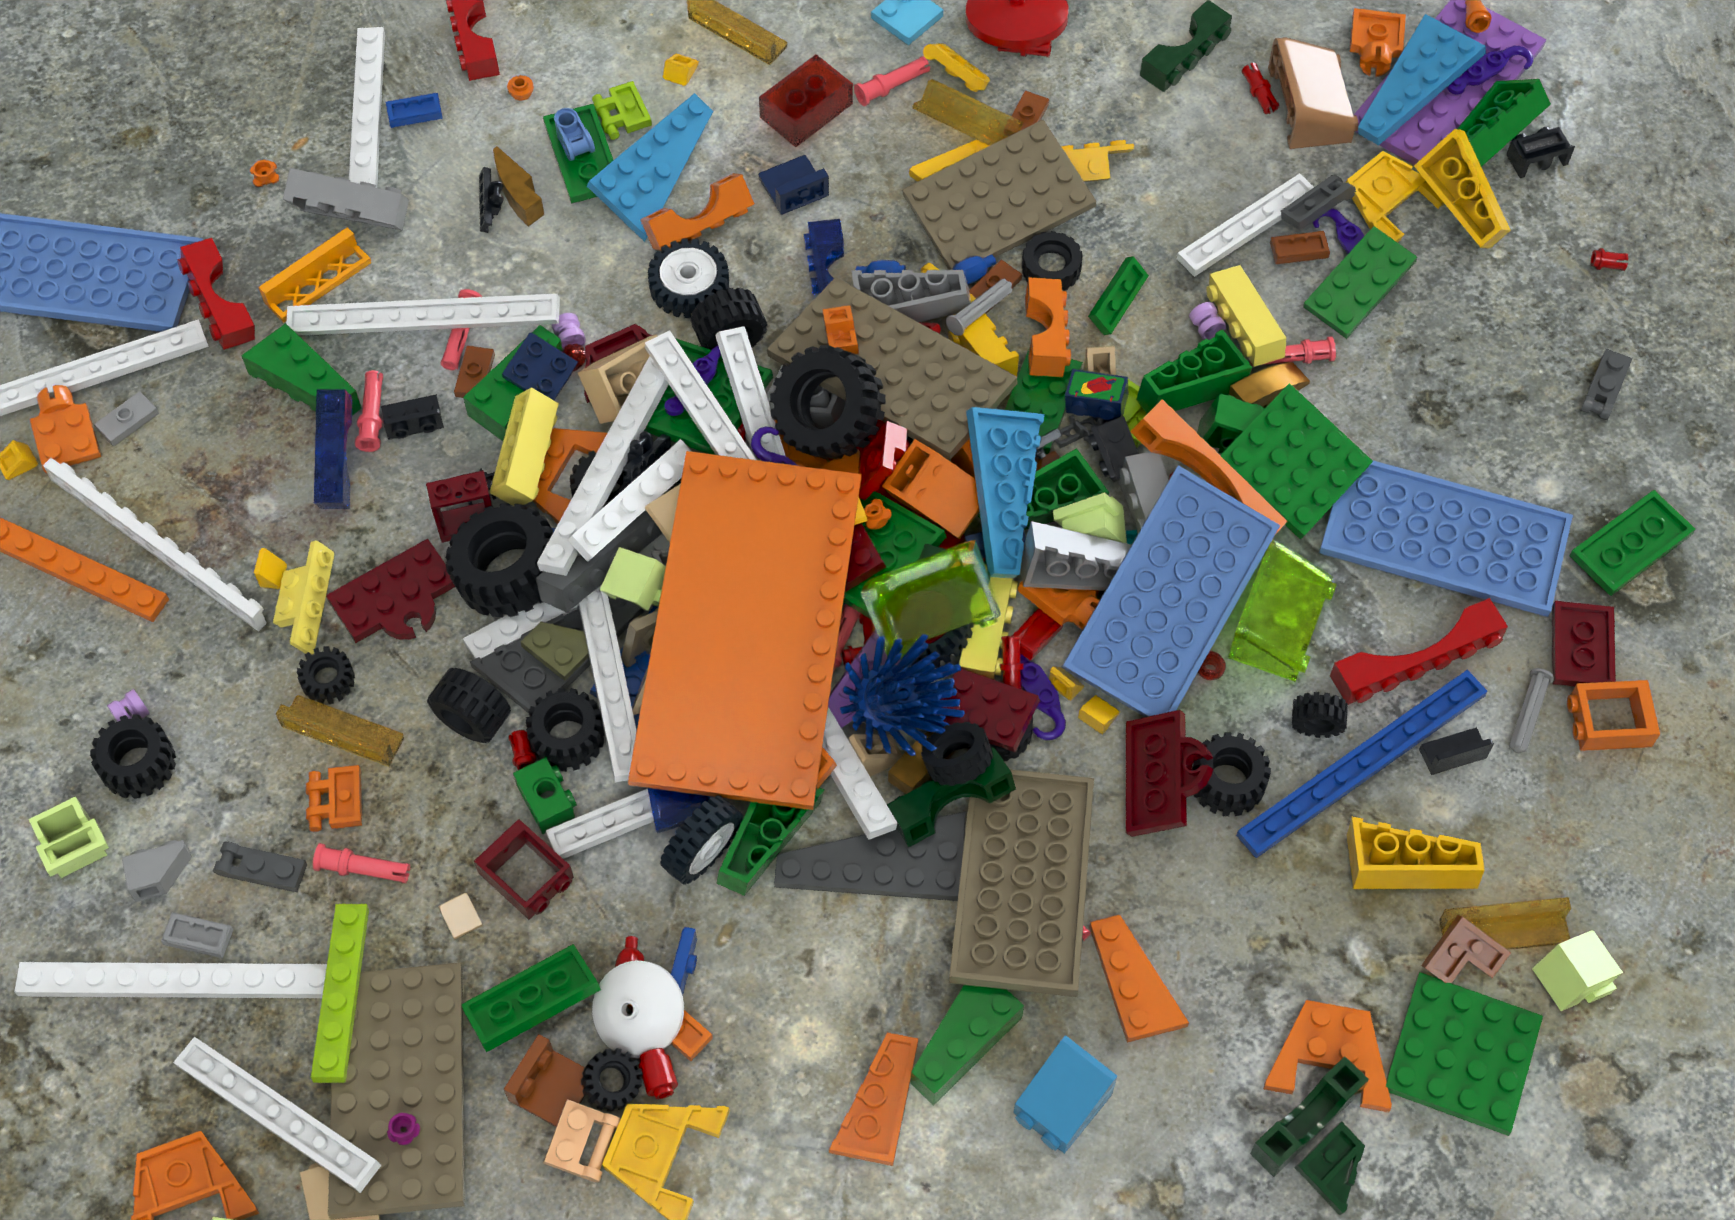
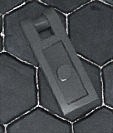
(1317, 202)
(1606, 383)
(260, 867)

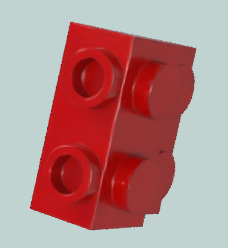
(880, 457)

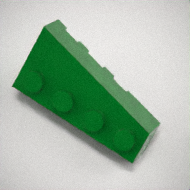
(1195, 375)
(1226, 420)

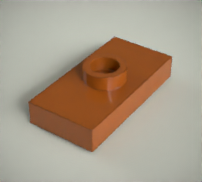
(1030, 109)
(1300, 247)
(999, 271)
(474, 367)

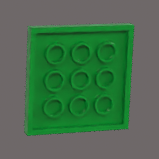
(683, 426)
(1296, 460)
(896, 542)
(1463, 1053)

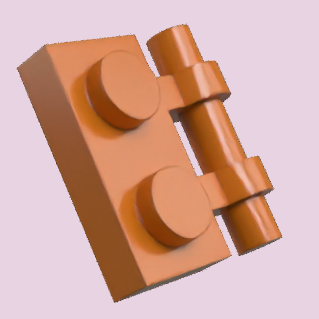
(344, 798)

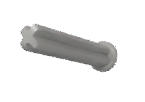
(958, 322)
(1530, 709)

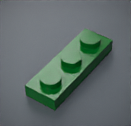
(1118, 295)

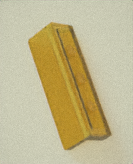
(736, 29)
(966, 114)
(340, 730)
(1517, 923)

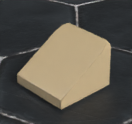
(460, 915)

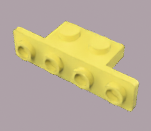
(304, 596)

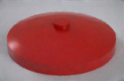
(1017, 22)

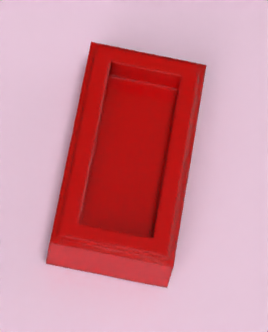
(1036, 633)

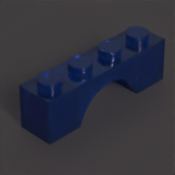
(826, 246)
(331, 433)

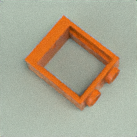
(1642, 709)

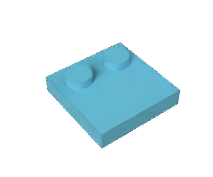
(907, 17)

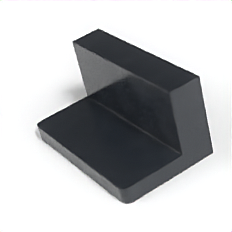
(1455, 750)

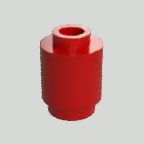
(658, 1073)

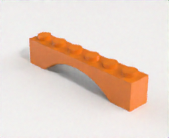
(1168, 434)

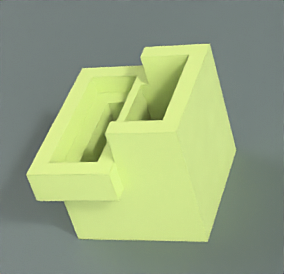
(1094, 516)
(634, 579)
(68, 838)
(1578, 971)

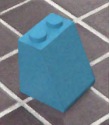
(1065, 1095)

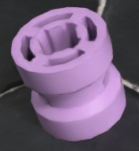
(1207, 320)
(569, 330)
(133, 704)

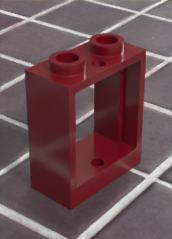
(444, 493)
(504, 848)

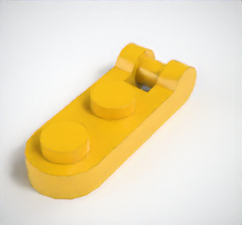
(957, 66)

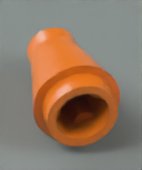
(1477, 16)

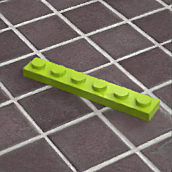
(340, 994)

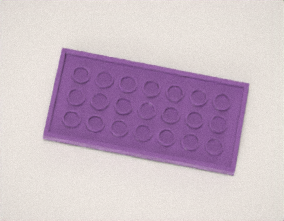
(1449, 110)

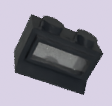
(1539, 148)

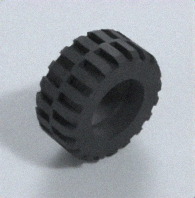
(795, 393)
(485, 539)

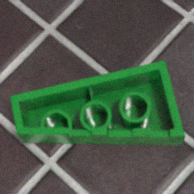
(1503, 115)
(294, 367)
(493, 397)
(1060, 485)
(759, 840)
(964, 1036)

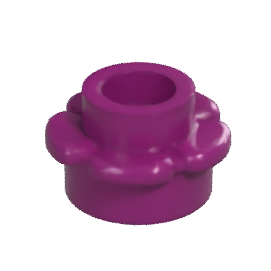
(400, 1121)

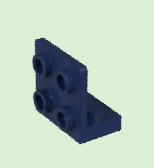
(795, 184)
(539, 367)

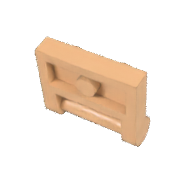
(572, 1136)

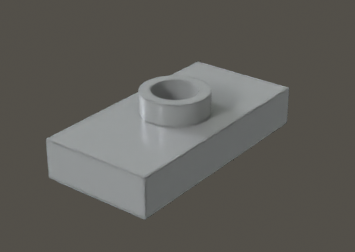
(126, 418)
(197, 935)

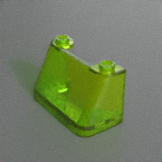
(931, 596)
(1281, 613)

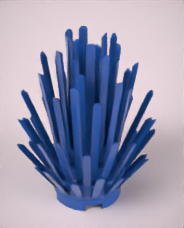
(902, 695)

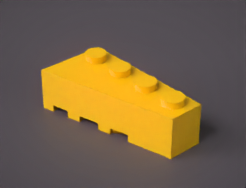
(1463, 187)
(1411, 860)

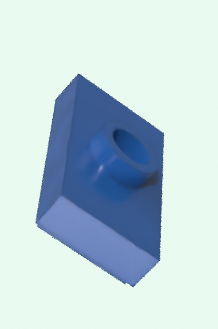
(414, 110)
(684, 960)

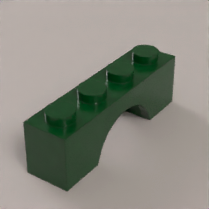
(1167, 64)
(918, 809)
(1310, 1117)

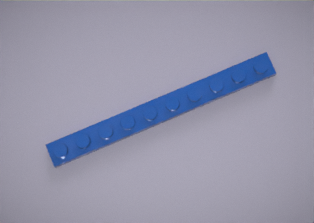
(1361, 764)

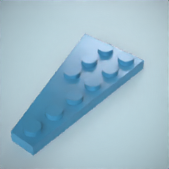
(1424, 69)
(648, 170)
(1004, 476)

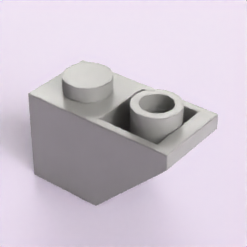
(155, 870)

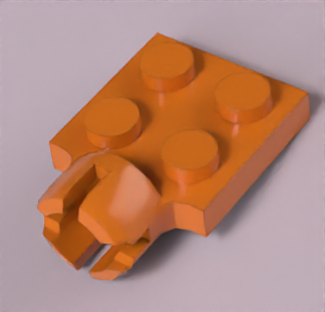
(1377, 39)
(63, 429)
(1063, 604)

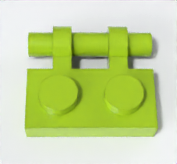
(629, 106)

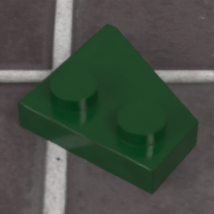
(1333, 1165)

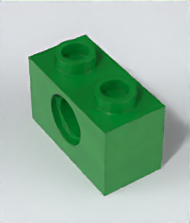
(534, 781)

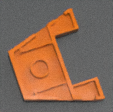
(562, 447)
(1321, 1039)
(184, 1174)

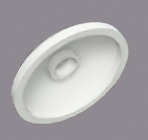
(655, 1003)

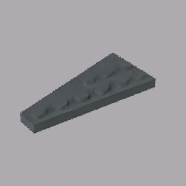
(526, 678)
(881, 864)

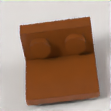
(545, 1082)

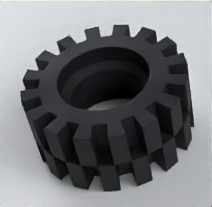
(322, 660)
(1319, 715)
(622, 1063)

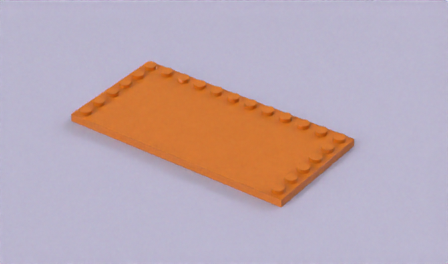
(746, 631)

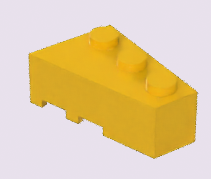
(982, 340)

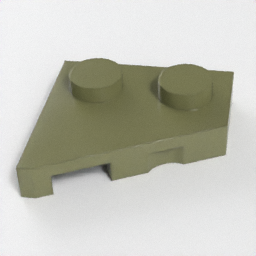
(557, 648)

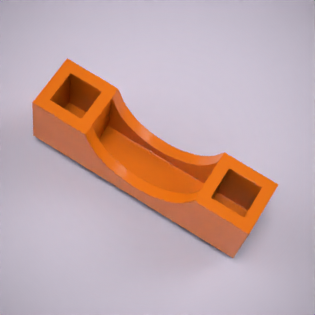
(727, 198)
(1048, 349)

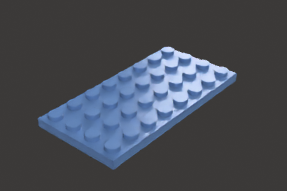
(91, 273)
(1450, 536)
(1171, 595)

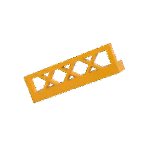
(310, 271)

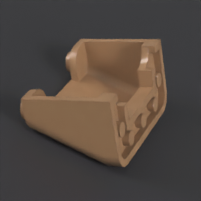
(1312, 93)

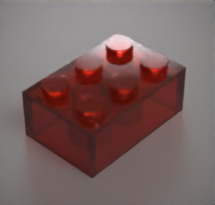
(806, 100)

